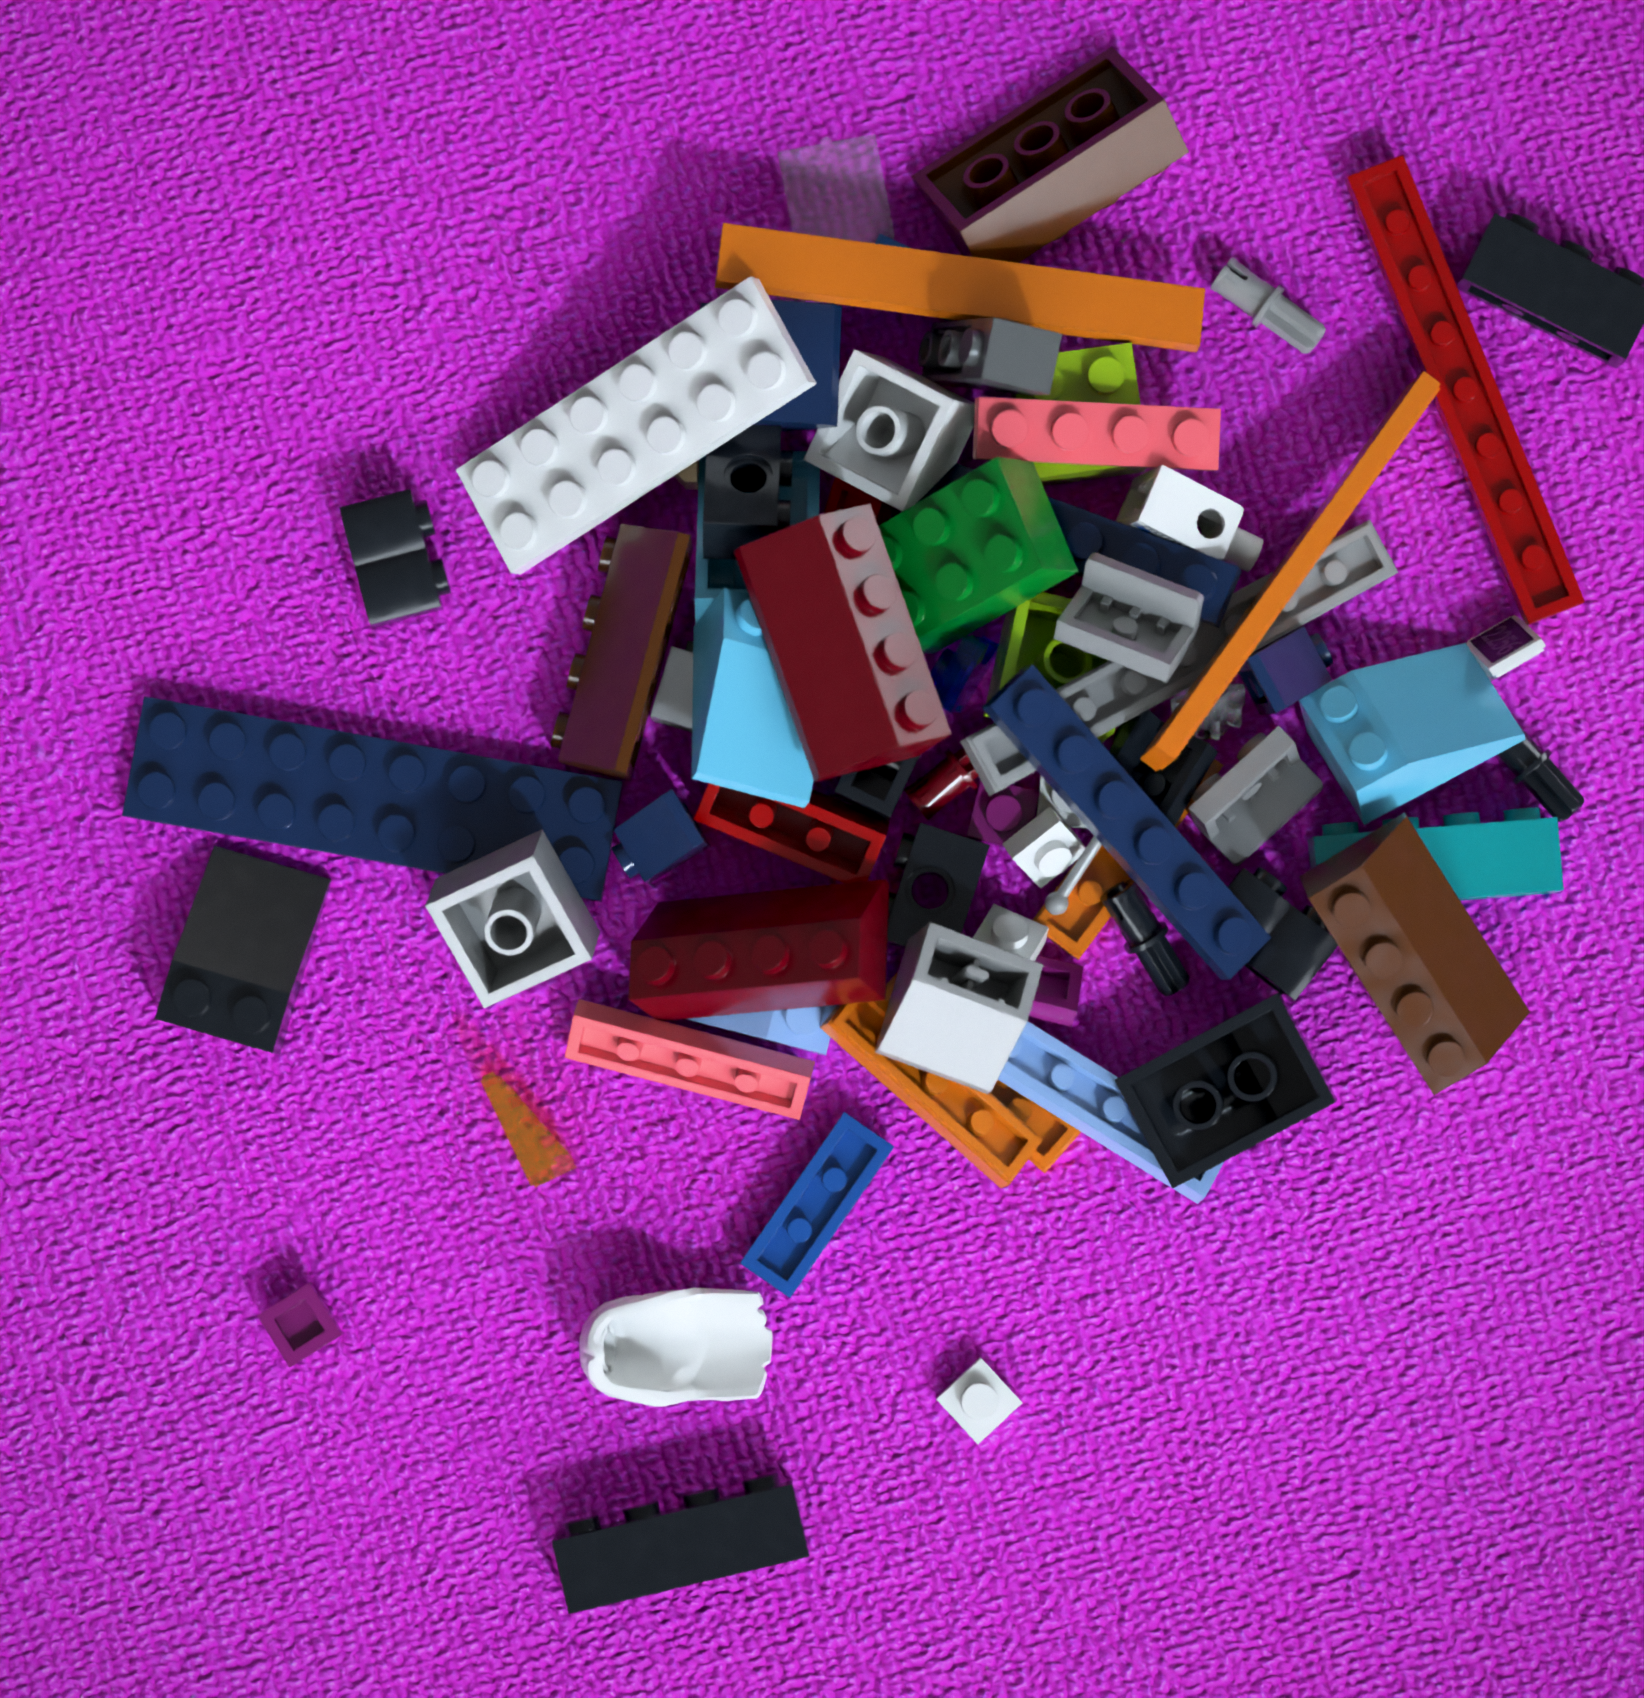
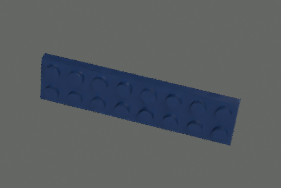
(361, 793)

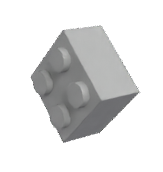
(513, 918)

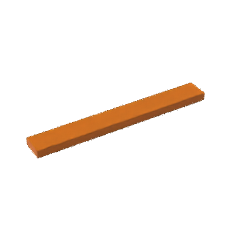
(961, 287)
(1290, 572)

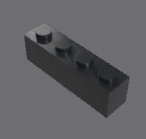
(679, 1545)

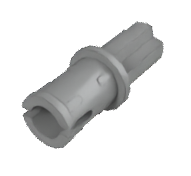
(1268, 306)

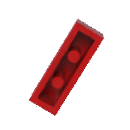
(821, 836)

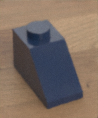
(1286, 670)
(658, 838)

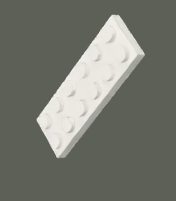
(636, 426)

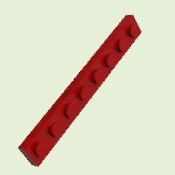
(1468, 392)

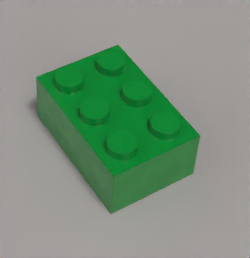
(976, 550)

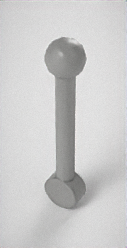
(1057, 901)

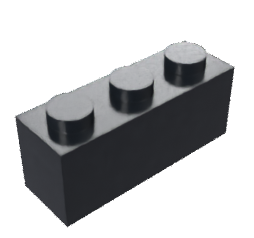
(1556, 288)

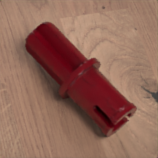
(943, 783)

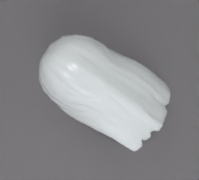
(678, 1346)

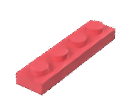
(1097, 433)
(689, 1059)

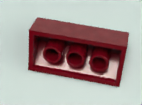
(843, 643)
(762, 951)

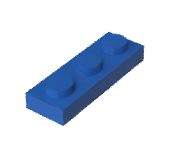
(817, 1205)

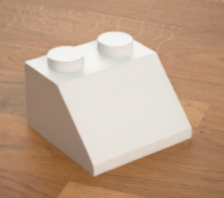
(892, 431)

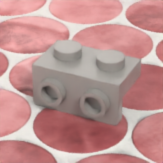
(1131, 618)
(1254, 796)

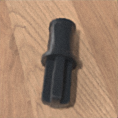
(1542, 778)
(1145, 936)

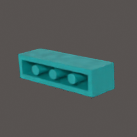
(1476, 857)

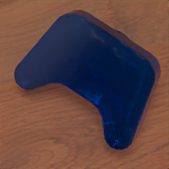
(960, 672)

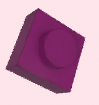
(1001, 814)
(1057, 991)
(300, 1324)

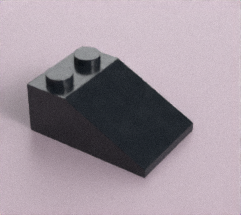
(244, 950)
(1226, 1090)

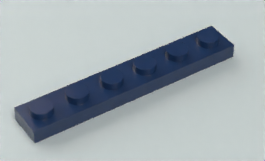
(1093, 533)
(1126, 822)

